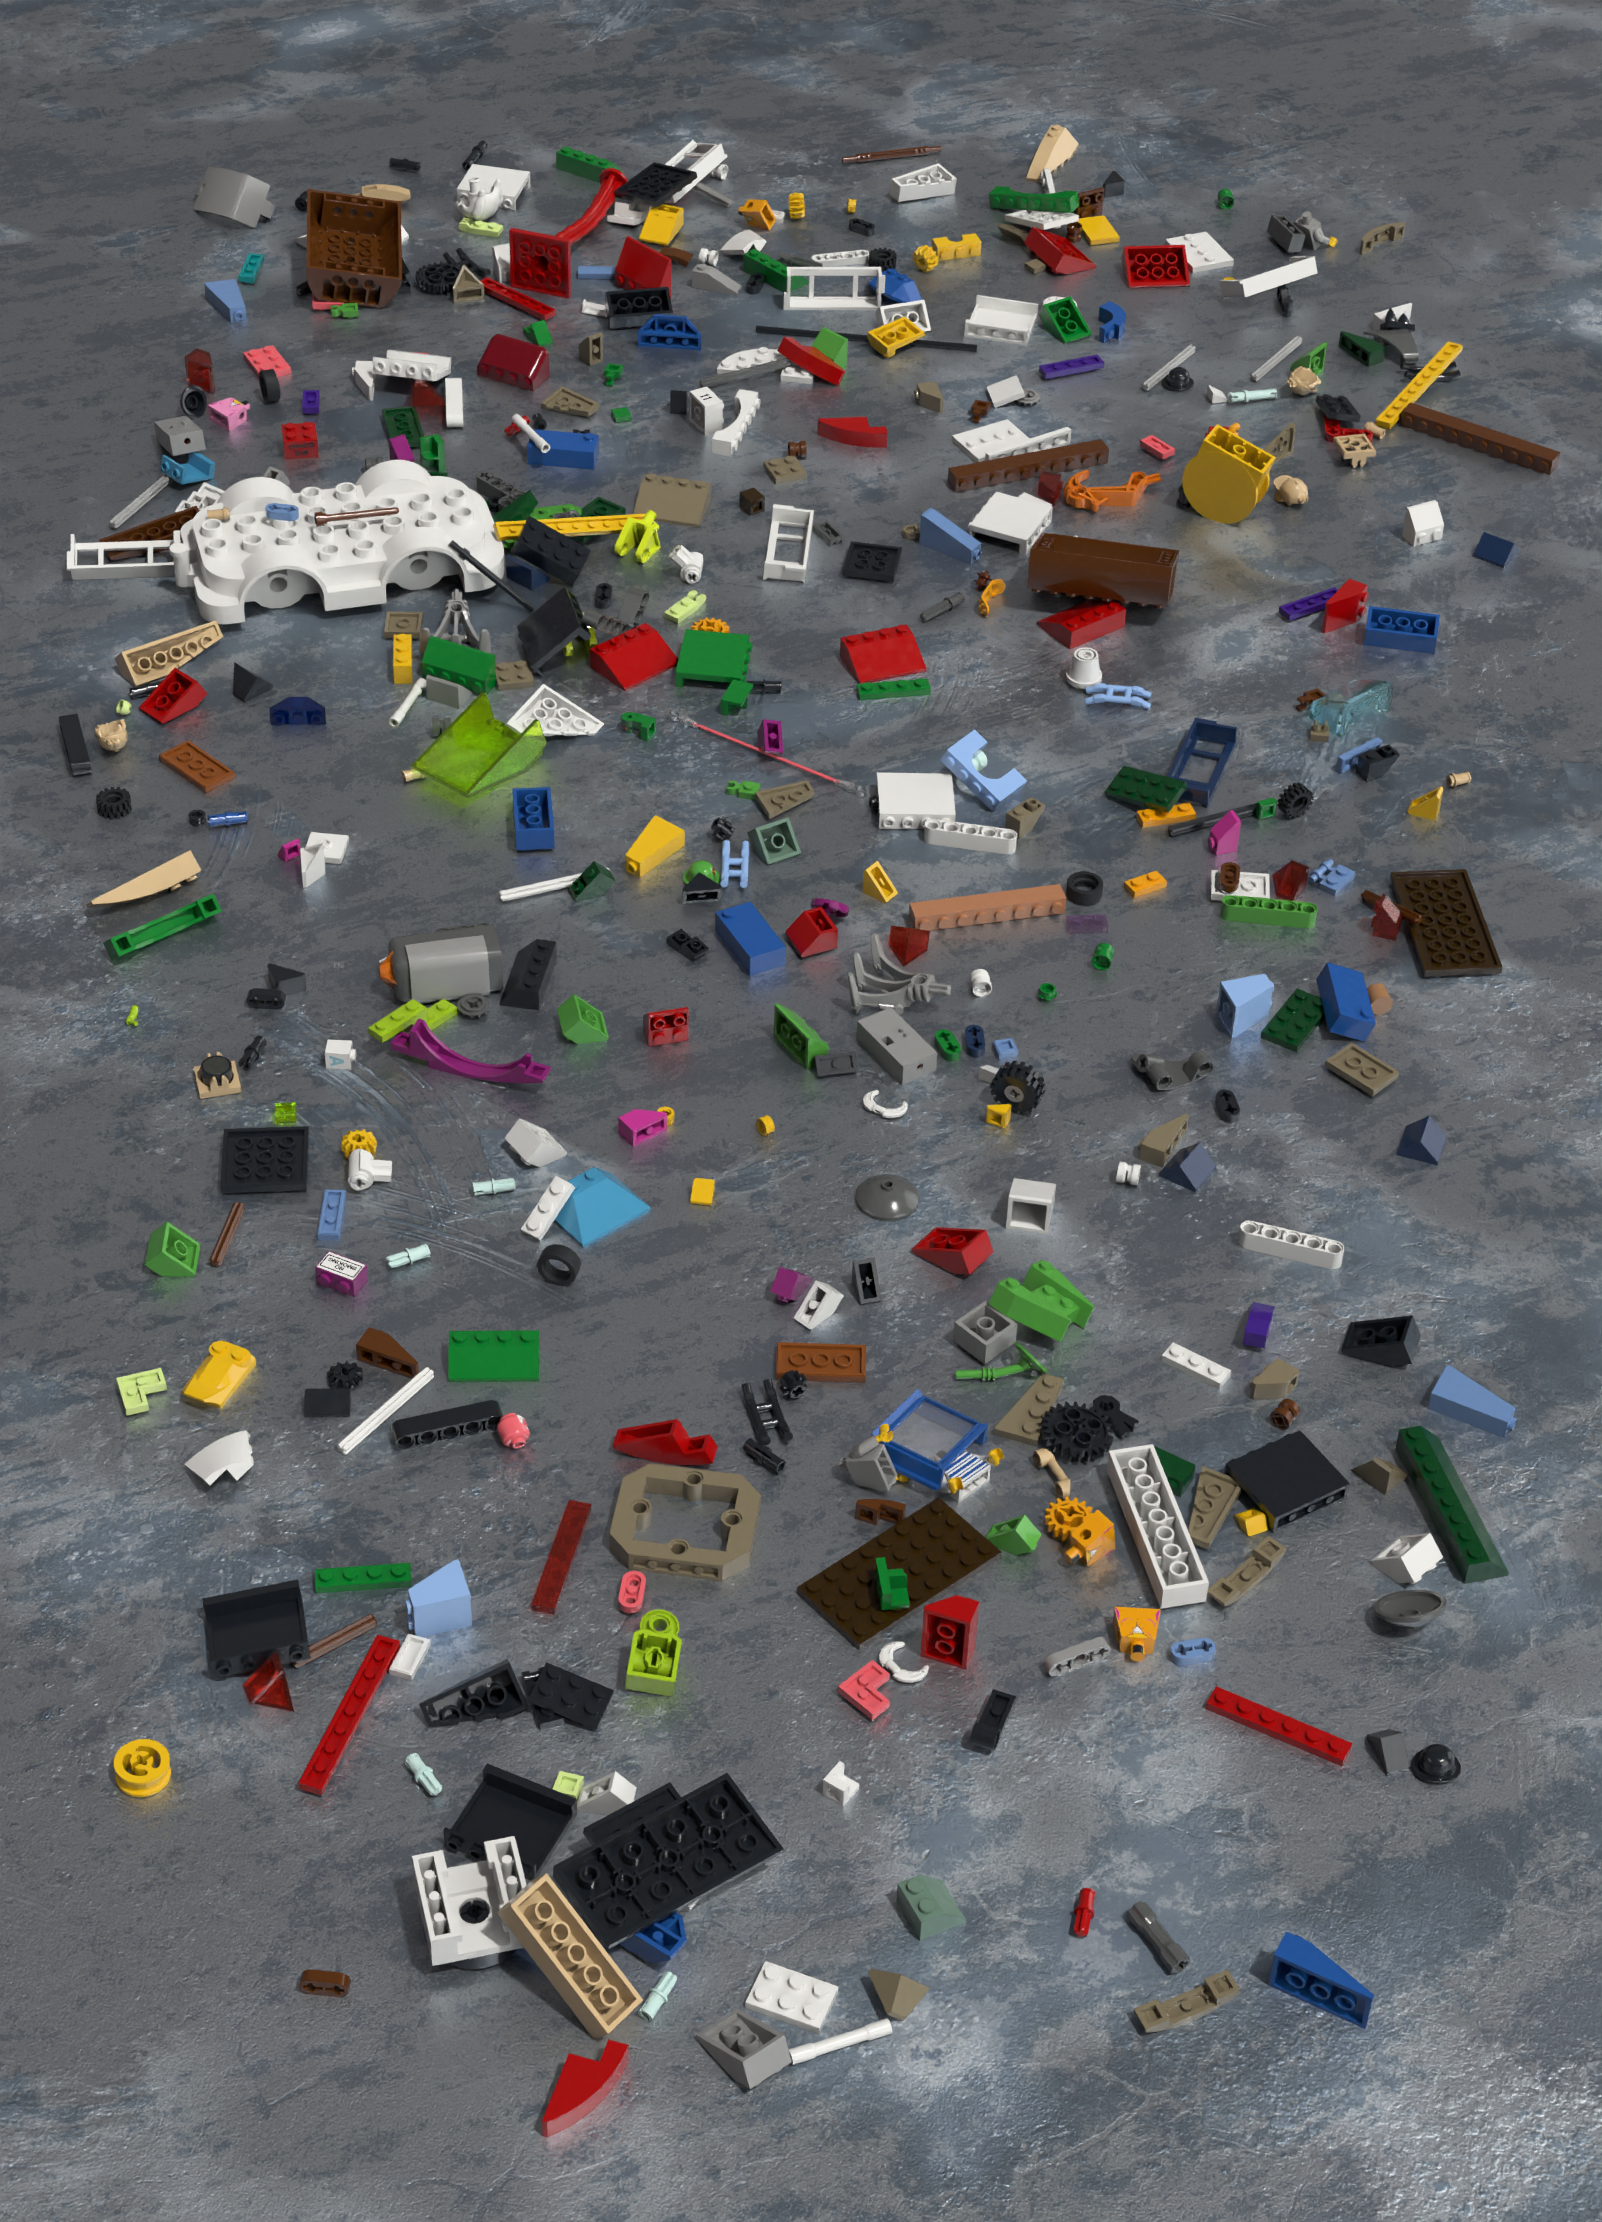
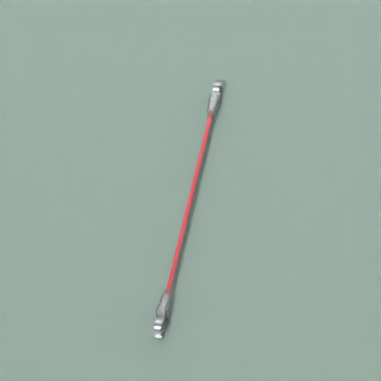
(848, 786)

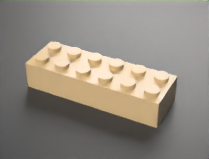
(570, 1956)

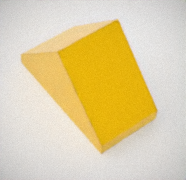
(1427, 804)
(877, 883)

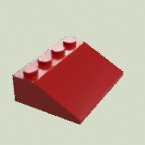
(1057, 252)
(1155, 266)
(642, 267)
(1084, 622)
(882, 654)
(633, 657)

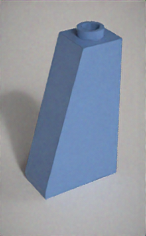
(226, 299)
(947, 538)
(1471, 1403)

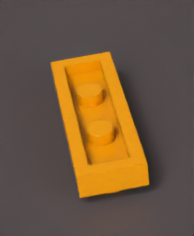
(1178, 813)

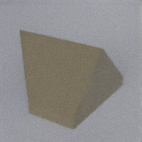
(467, 287)
(1381, 1474)
(897, 1992)

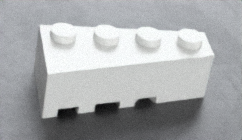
(923, 183)

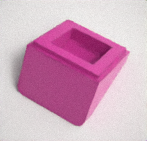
(290, 850)

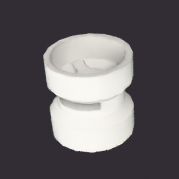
(719, 171)
(709, 257)
(980, 982)
(1133, 1173)

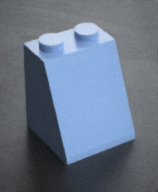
(1244, 1002)
(439, 1602)

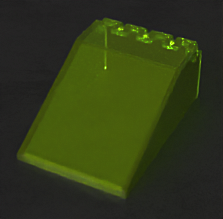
(480, 751)

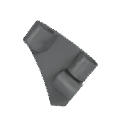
(1400, 340)
(1173, 1074)

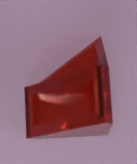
(1290, 880)
(908, 943)
(269, 1685)

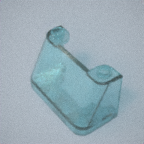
(1349, 701)

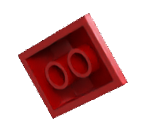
(1345, 606)
(173, 697)
(955, 1249)

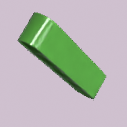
(1268, 911)

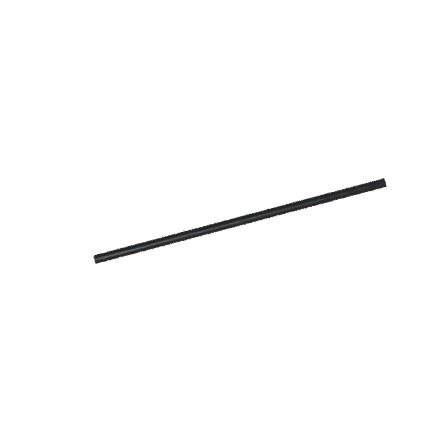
(857, 337)

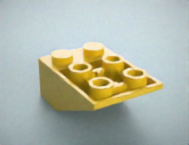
(662, 224)

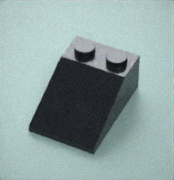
(1383, 1340)

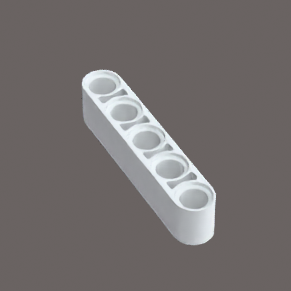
(454, 402)
(970, 836)
(1291, 1244)

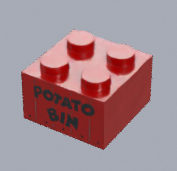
(300, 440)

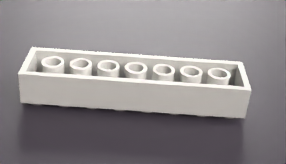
(1157, 1526)

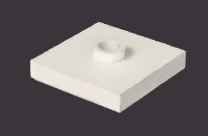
(334, 845)

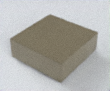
(1035, 266)

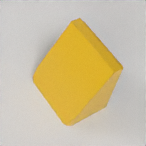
(998, 1114)
(702, 1191)
(1252, 1522)

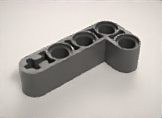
(493, 486)

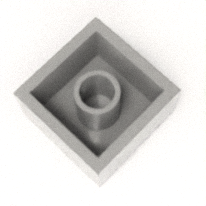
(984, 1332)

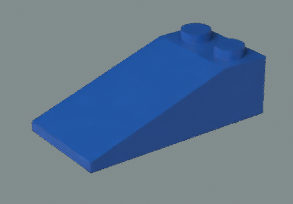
(1317, 1980)

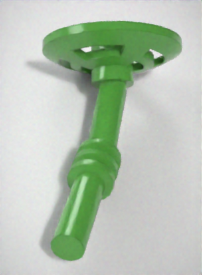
(1025, 1362)

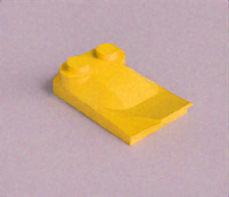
(893, 336)
(220, 1374)

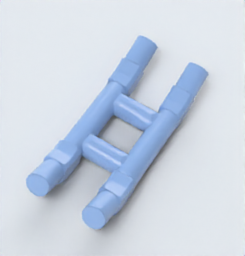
(1126, 699)
(743, 862)

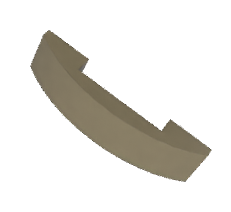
(1382, 233)
(1248, 1574)
(1188, 2006)

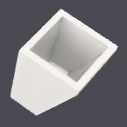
(1030, 1206)

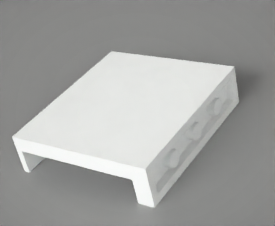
(511, 182)
(1002, 320)
(412, 365)
(1012, 520)
(914, 798)

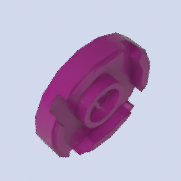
(831, 907)

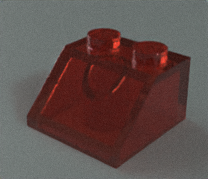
(200, 370)
(426, 395)

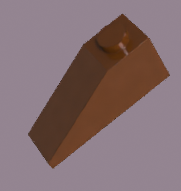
(385, 1353)

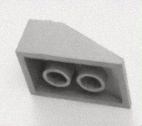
(746, 2047)

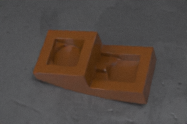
(677, 254)
(878, 1509)

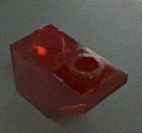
(1050, 487)
(1387, 919)

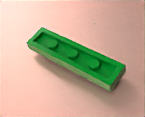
(893, 689)
(363, 1578)

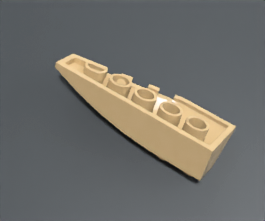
(1052, 152)
(163, 655)
(152, 882)

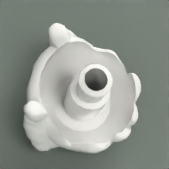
(478, 203)

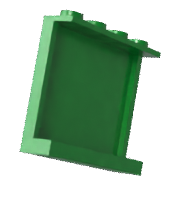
(713, 656)

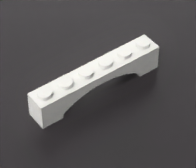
(727, 440)

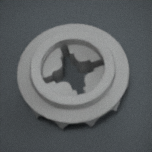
(1034, 398)

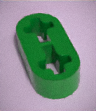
(944, 1041)

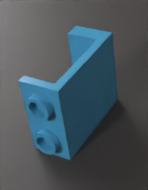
(197, 469)

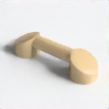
(1042, 1458)

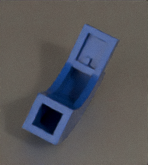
(1114, 320)

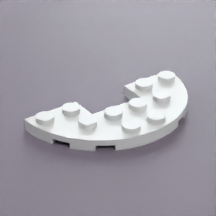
(760, 356)

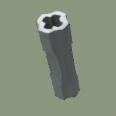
(1169, 1951)

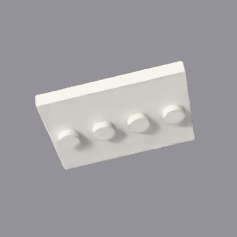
(1041, 219)
(1202, 252)
(988, 438)

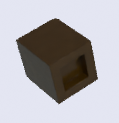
(752, 501)

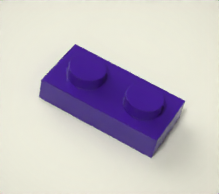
(310, 401)

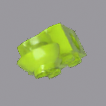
(654, 1654)

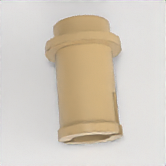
(1377, 431)
(219, 514)
(411, 774)
(1458, 779)

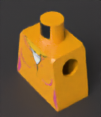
(758, 214)
(1091, 1540)
(1136, 1630)

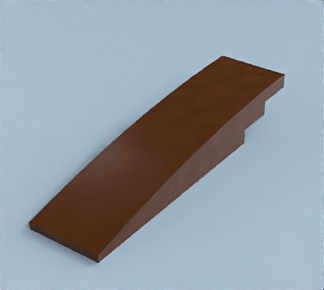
(152, 531)

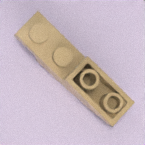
(385, 191)

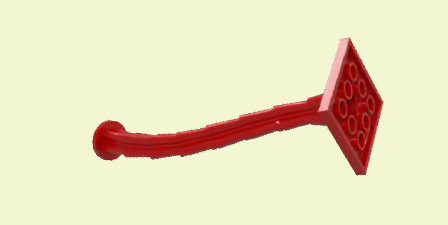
(544, 261)

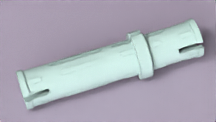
(1246, 396)

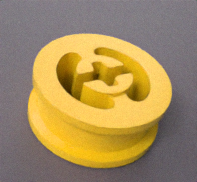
(144, 1778)

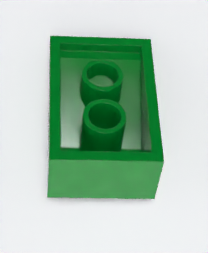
(1064, 320)

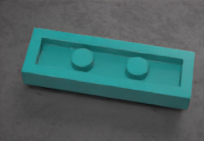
(251, 268)

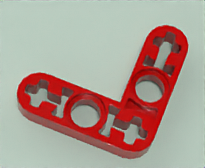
(1332, 429)

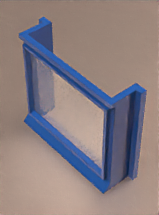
(929, 1438)

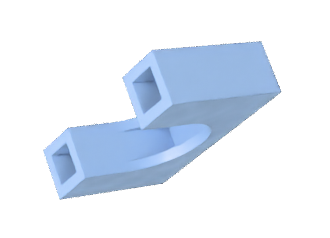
(990, 791)

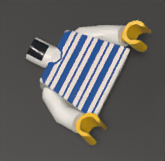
(969, 1473)

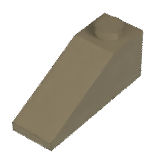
(1162, 1141)

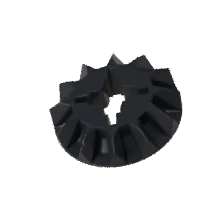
(337, 1380)

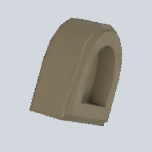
(911, 532)

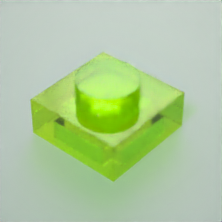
(285, 1112)

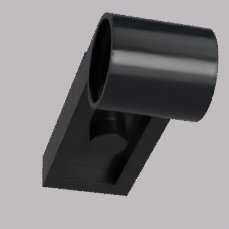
(993, 1720)

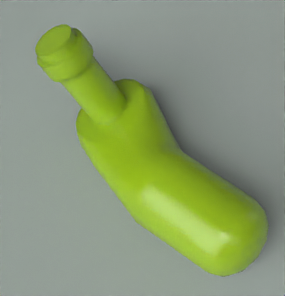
(132, 1015)

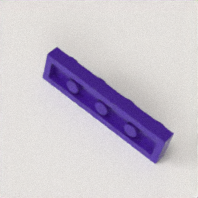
(1071, 366)
(1306, 605)

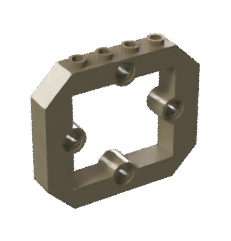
(677, 1556)

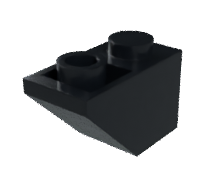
(1376, 762)

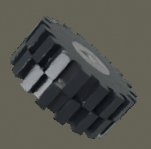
(1018, 1086)

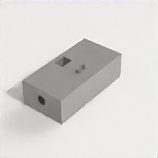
(179, 435)
(896, 1046)

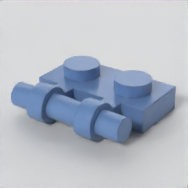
(1336, 878)

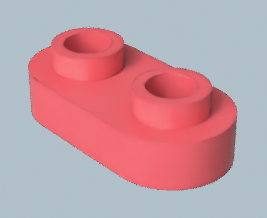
(632, 1592)

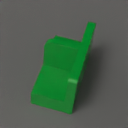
(432, 452)
(735, 696)
(891, 1586)

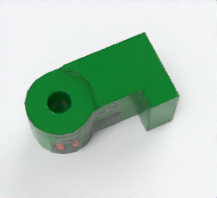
(639, 725)

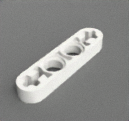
(842, 258)

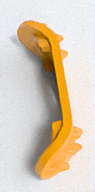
(994, 588)

